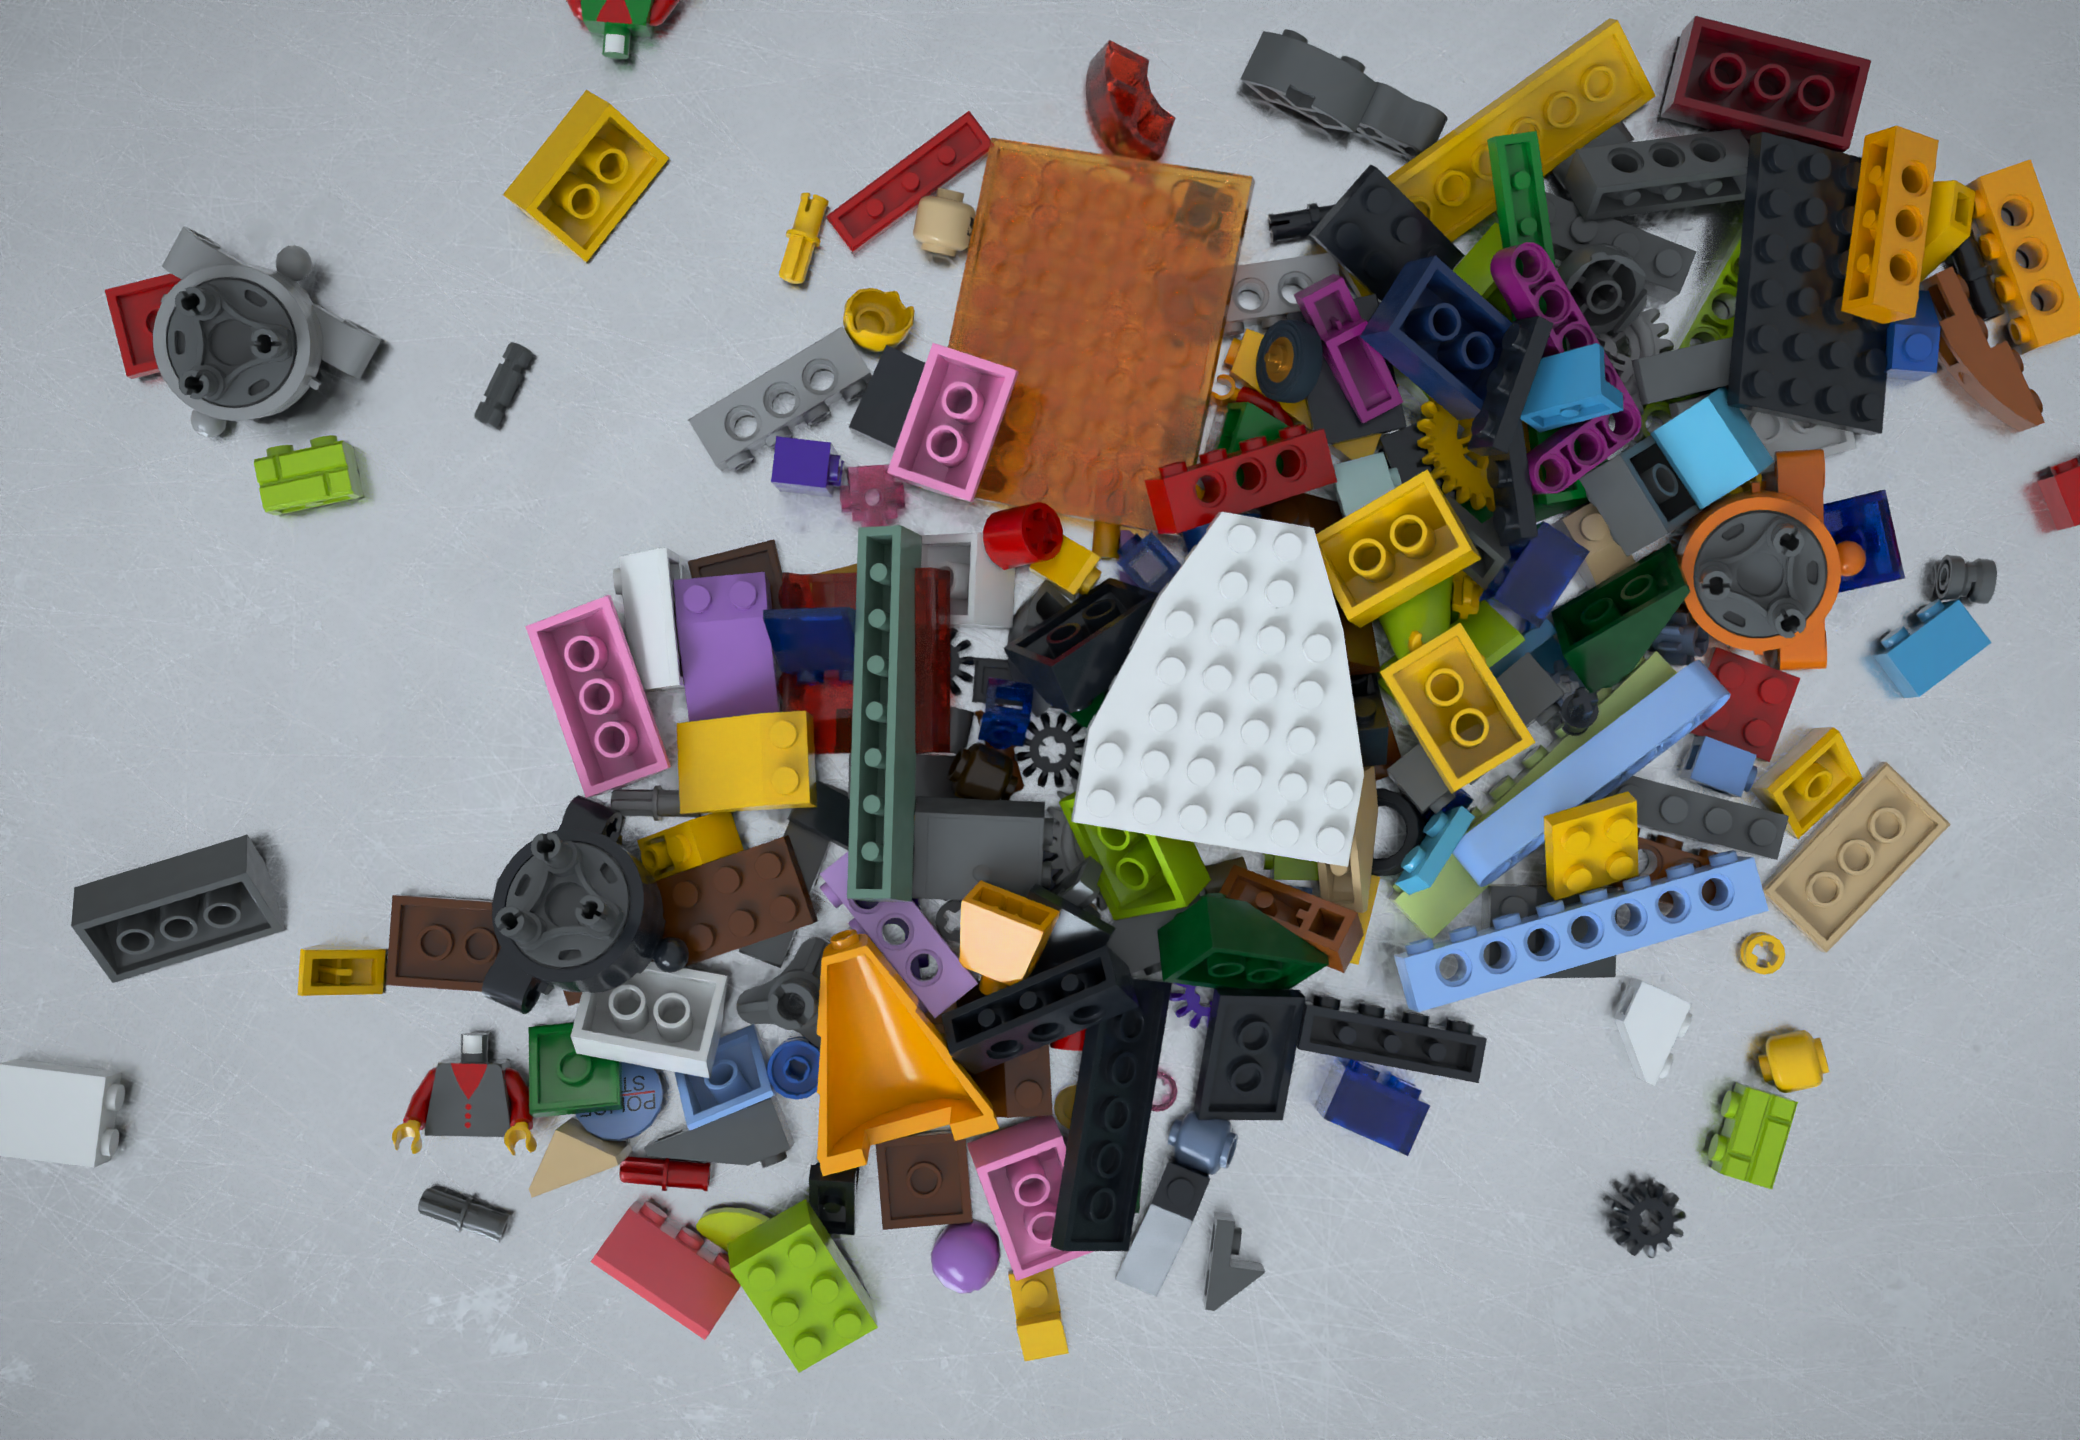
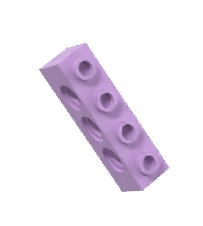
(933, 994)

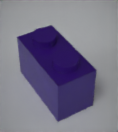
(806, 467)

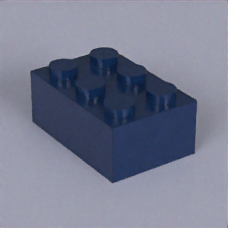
(1439, 335)

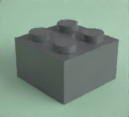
(1639, 496)

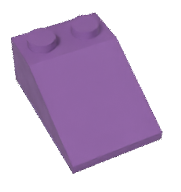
(726, 646)

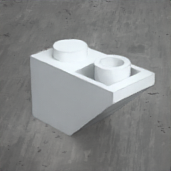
(1649, 1026)

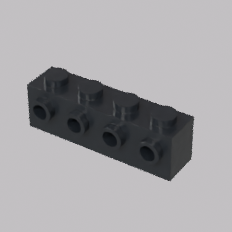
(1391, 1041)

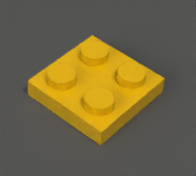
(1591, 845)

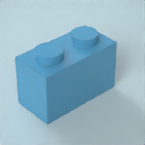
(1931, 647)

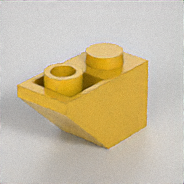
(1947, 223)
(1071, 570)
(690, 844)

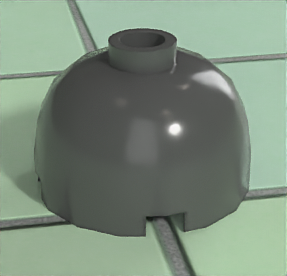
(1605, 286)

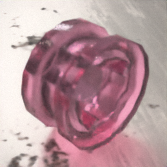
(1168, 1098)

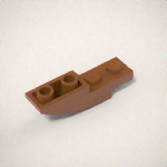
(1986, 373)

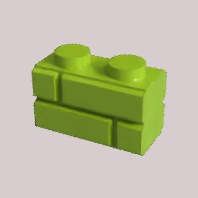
(307, 476)
(1752, 1135)

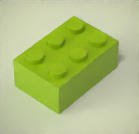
(801, 1285)

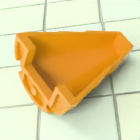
(883, 1061)

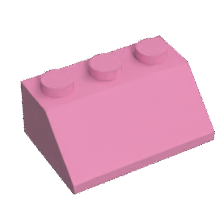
(952, 423)

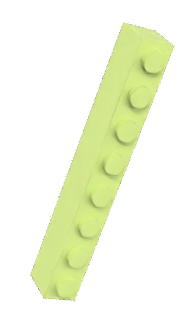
(1454, 887)

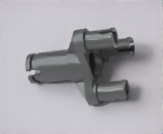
(771, 1003)

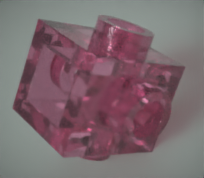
(862, 479)

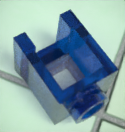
(1147, 563)

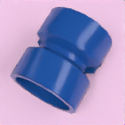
(794, 1068)

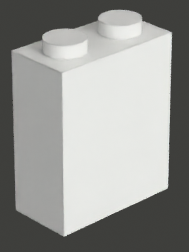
(59, 1112)

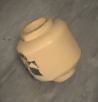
(944, 223)

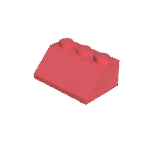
(668, 1268)

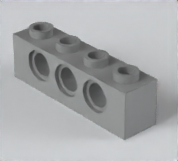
(1267, 281)
(717, 422)

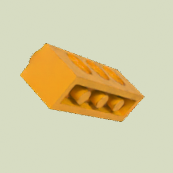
(1890, 225)
(2034, 234)

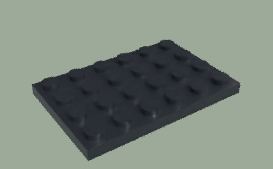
(1790, 339)

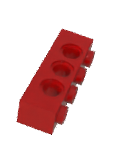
(1305, 468)

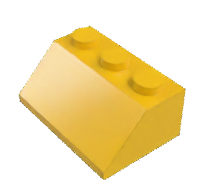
(586, 175)
(1394, 549)

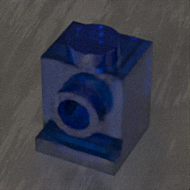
(1001, 724)

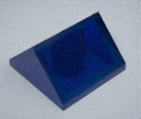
(1868, 523)

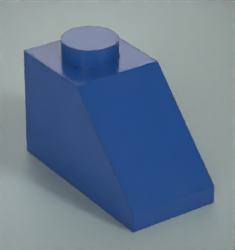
(1914, 343)

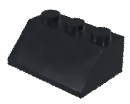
(1083, 644)

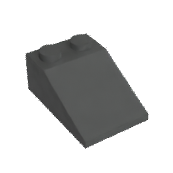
(1523, 899)

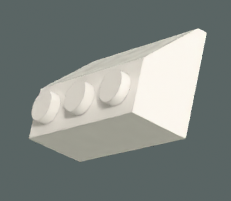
(650, 616)
(655, 1021)

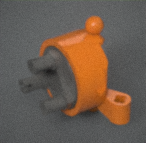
(1768, 566)

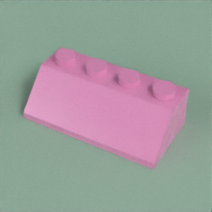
(598, 697)

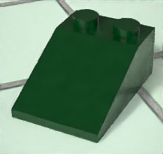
(1620, 618)
(1233, 946)

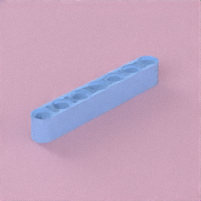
(1592, 771)

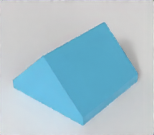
(1712, 448)

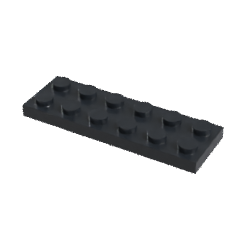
(1111, 1125)

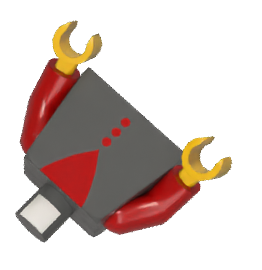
(470, 1099)

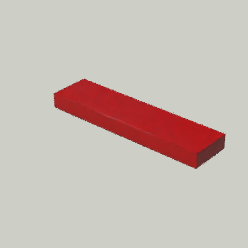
(903, 185)

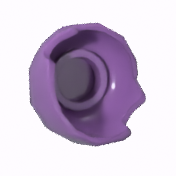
(966, 1256)

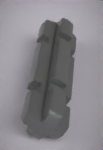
(503, 385)

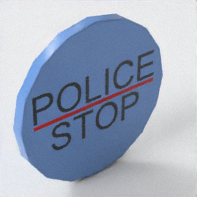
(641, 1105)

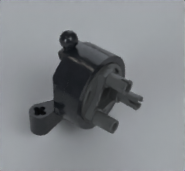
(576, 913)

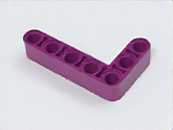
(1594, 435)

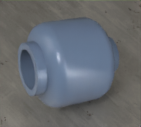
(1203, 1143)

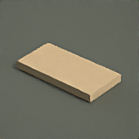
(1854, 857)

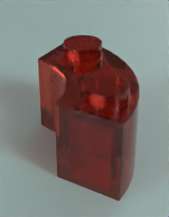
(1123, 105)

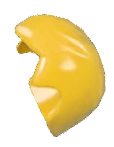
(877, 319)

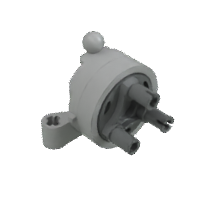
(246, 336)

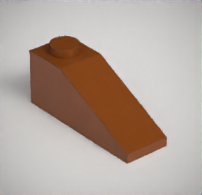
(1317, 921)

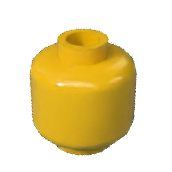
(1794, 1061)

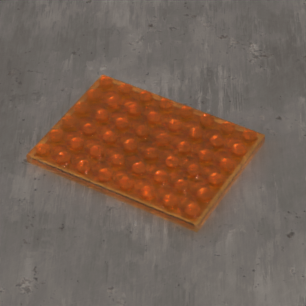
(1112, 308)

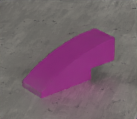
(1353, 361)

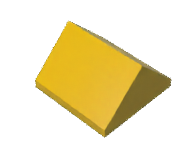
(1809, 779)

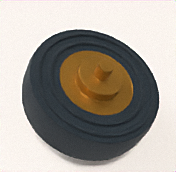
(1289, 361)

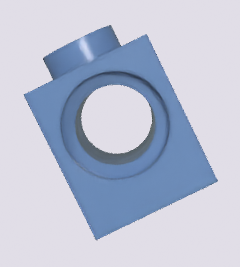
(1719, 767)

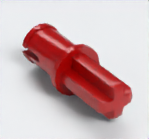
(665, 1173)

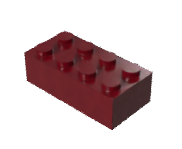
(1764, 84)

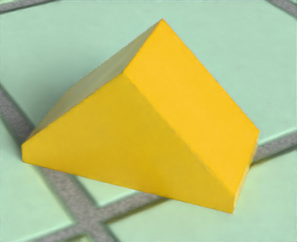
(341, 970)

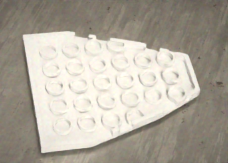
(1233, 705)

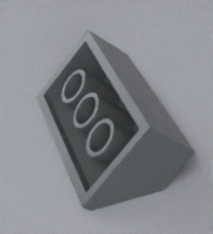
(177, 909)

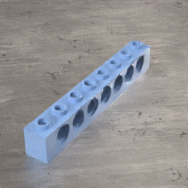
(1736, 897)

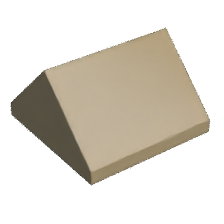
(574, 1156)

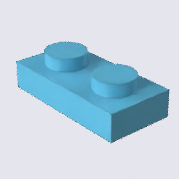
(1427, 860)

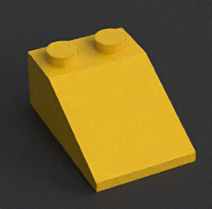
(1456, 708)
(747, 763)

